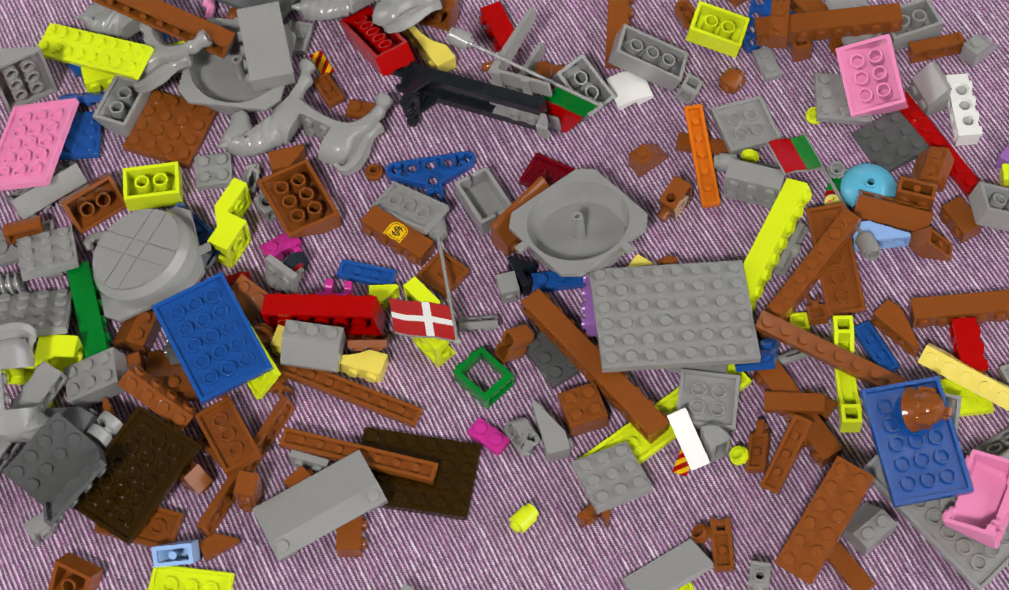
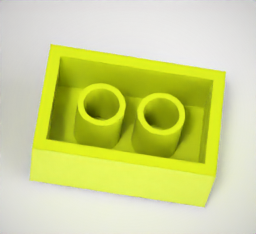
(717, 29)
(152, 186)

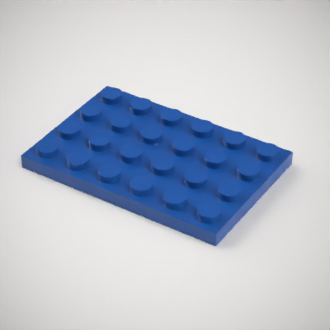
(212, 338)
(919, 463)

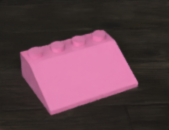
(871, 77)

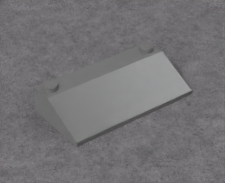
(319, 505)

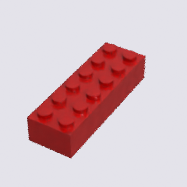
(382, 50)
(354, 313)

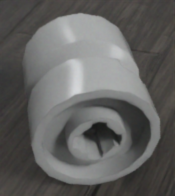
(106, 427)

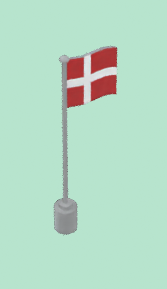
(427, 318)

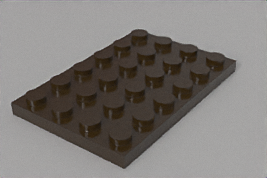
(140, 472)
(454, 481)

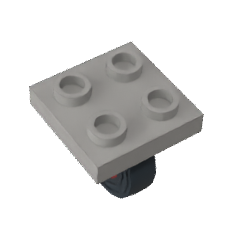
(286, 273)

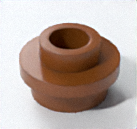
(373, 176)
(701, 533)

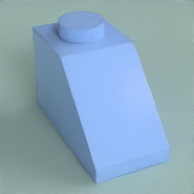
(176, 553)

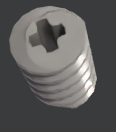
(11, 285)

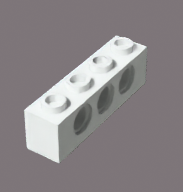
(960, 99)

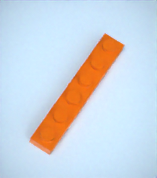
(702, 156)

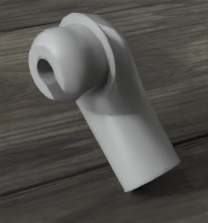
(93, 237)

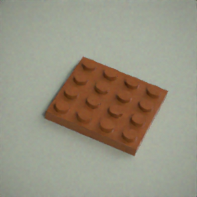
(170, 129)

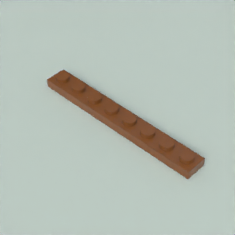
(825, 351)
(353, 393)
(264, 439)
(377, 459)

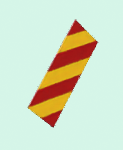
(321, 62)
(681, 466)

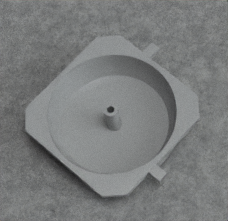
(223, 82)
(578, 224)
(147, 260)

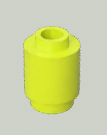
(523, 518)

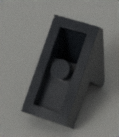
(522, 271)

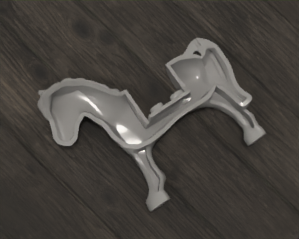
(390, 14)
(164, 60)
(340, 140)
(16, 352)

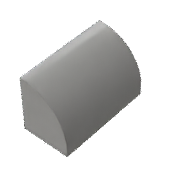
(715, 442)

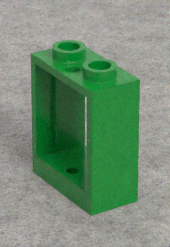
(496, 391)

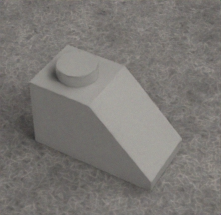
(977, 49)

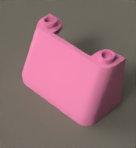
(986, 510)

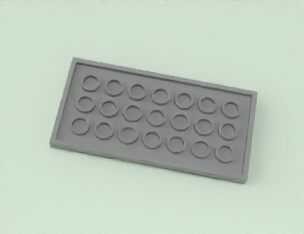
(970, 558)

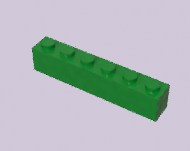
(88, 310)

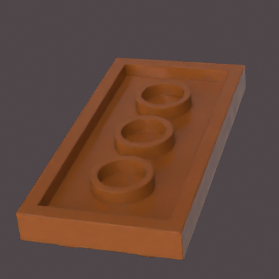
(228, 436)
(160, 529)

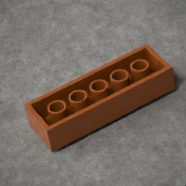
(825, 520)

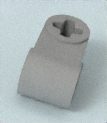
(520, 434)

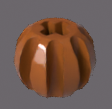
(264, 333)

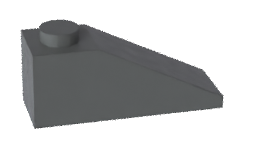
(77, 415)

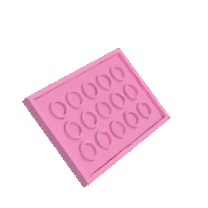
(34, 142)

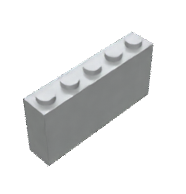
(264, 46)

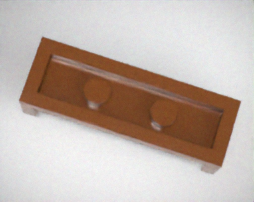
(935, 47)

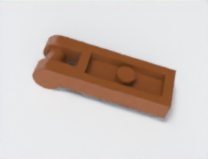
(721, 545)

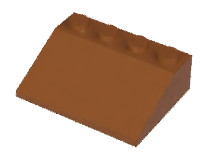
(300, 201)
(171, 376)

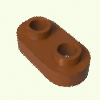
(684, 17)

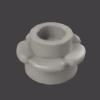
(836, 165)

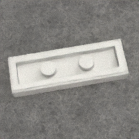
(688, 438)

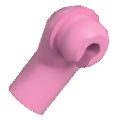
(211, 7)

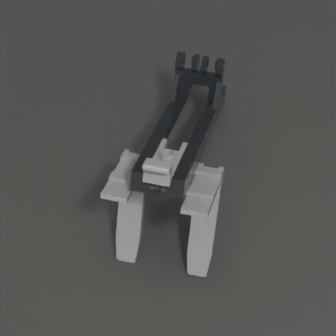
(491, 100)

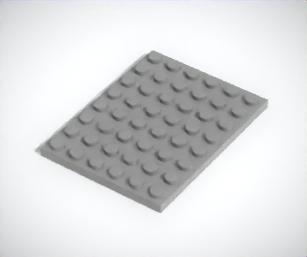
(673, 316)

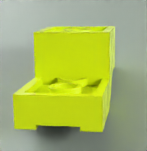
(232, 231)
(435, 349)
(56, 350)

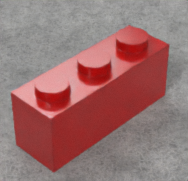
(497, 25)
(967, 343)

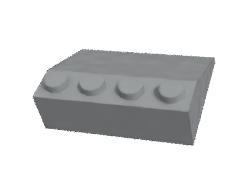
(24, 76)

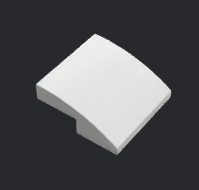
(629, 89)

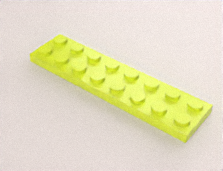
(95, 51)

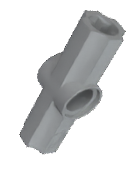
(792, 249)

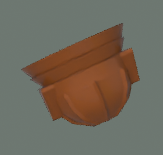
(923, 408)

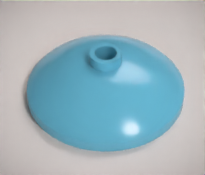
(859, 175)

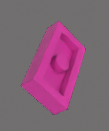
(488, 436)

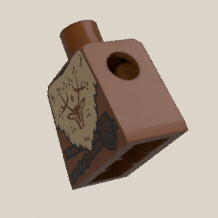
(674, 199)

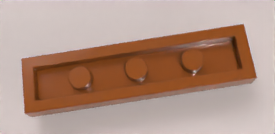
(786, 454)

